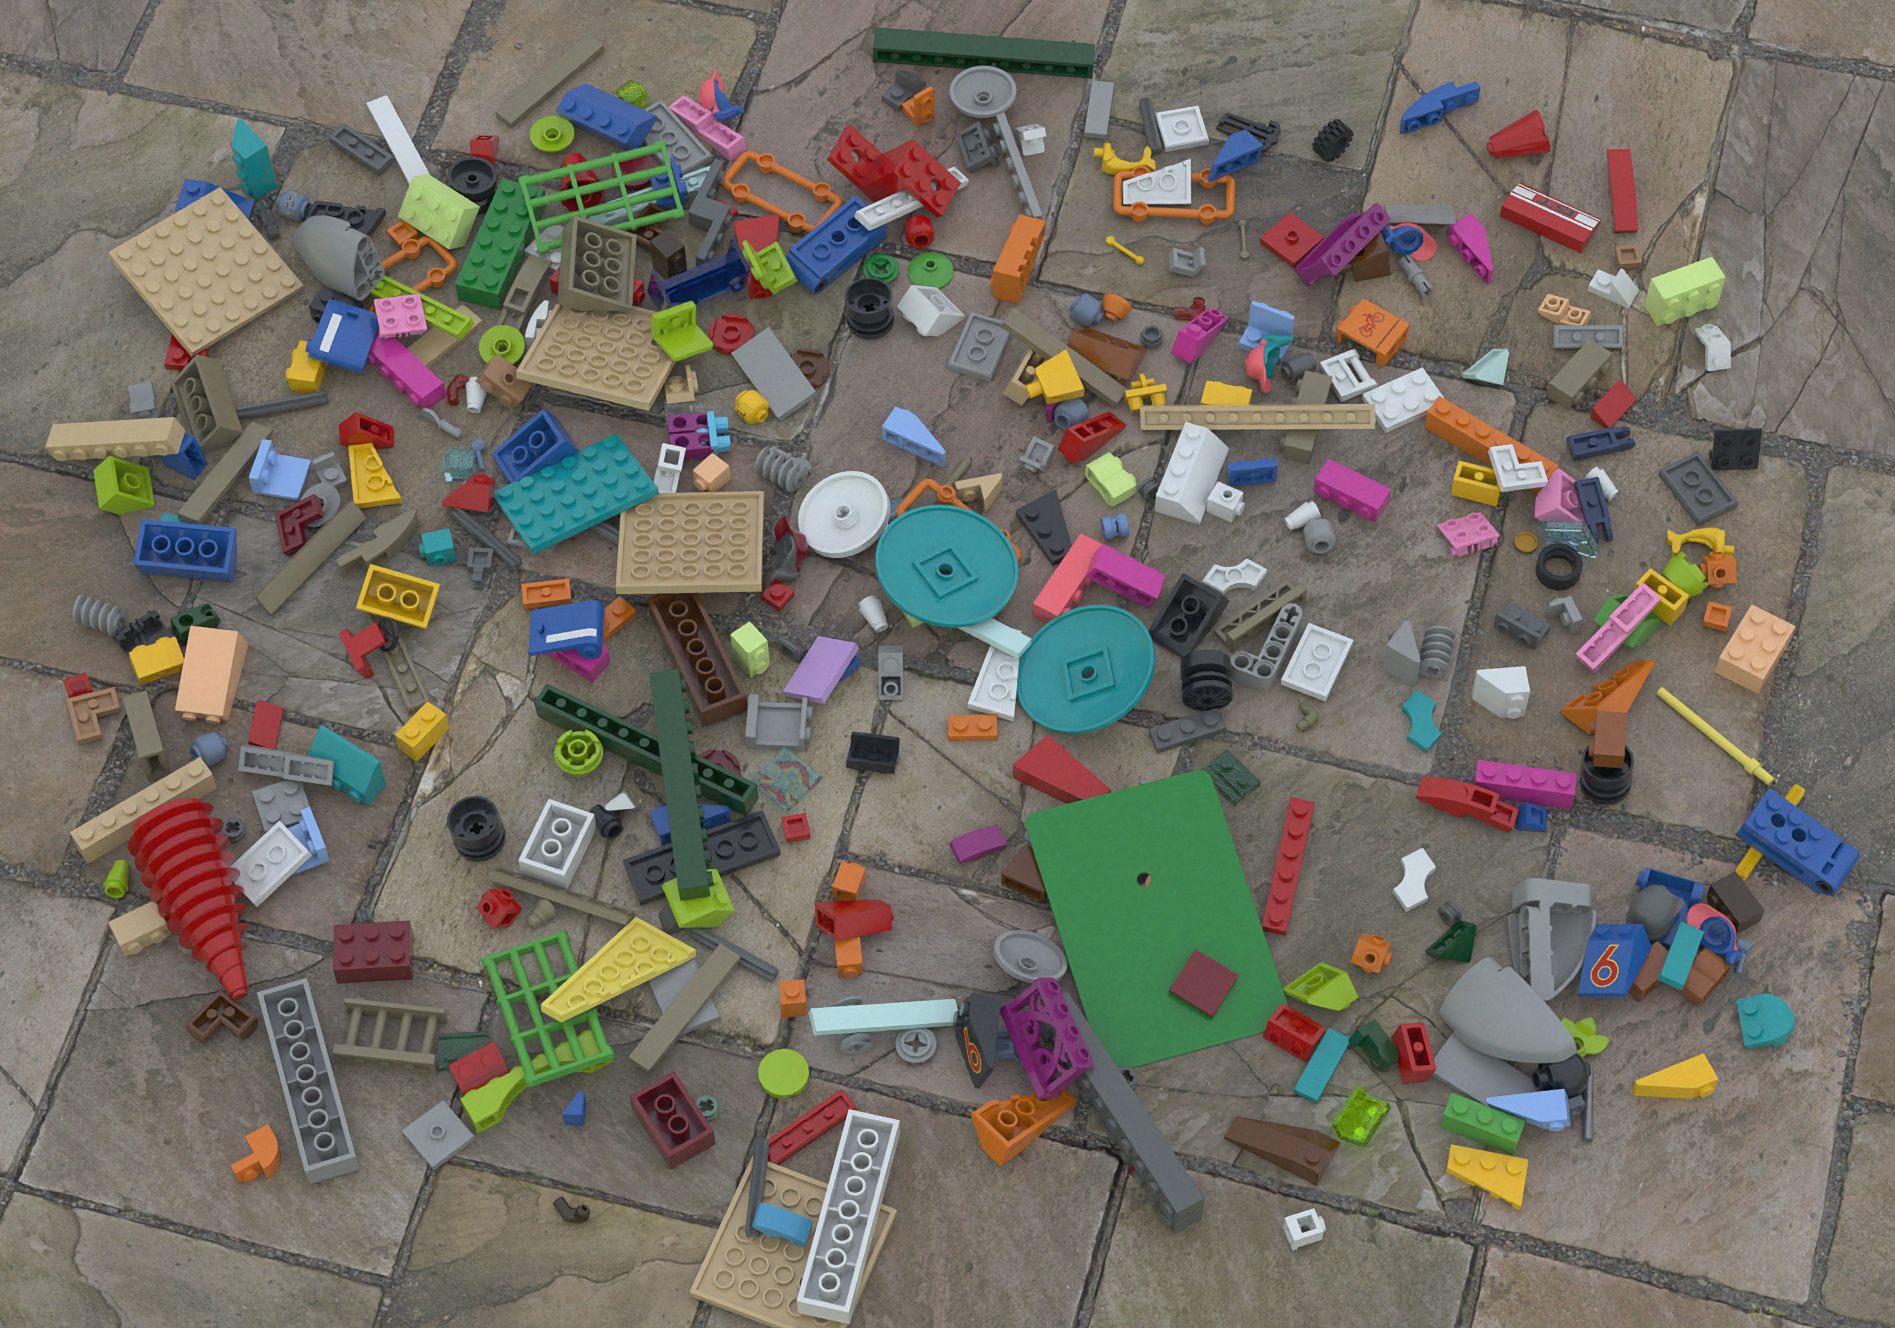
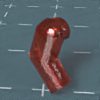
(1192, 311)
(453, 388)

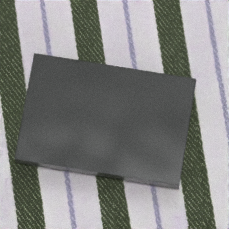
(1698, 488)

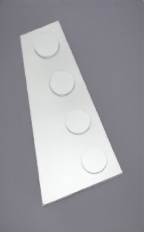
(996, 685)

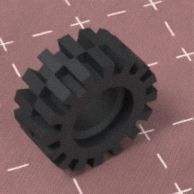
(1332, 140)

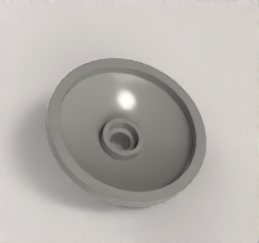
(983, 91)
(1029, 956)

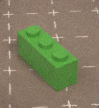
(1482, 1124)

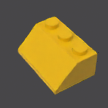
(398, 596)

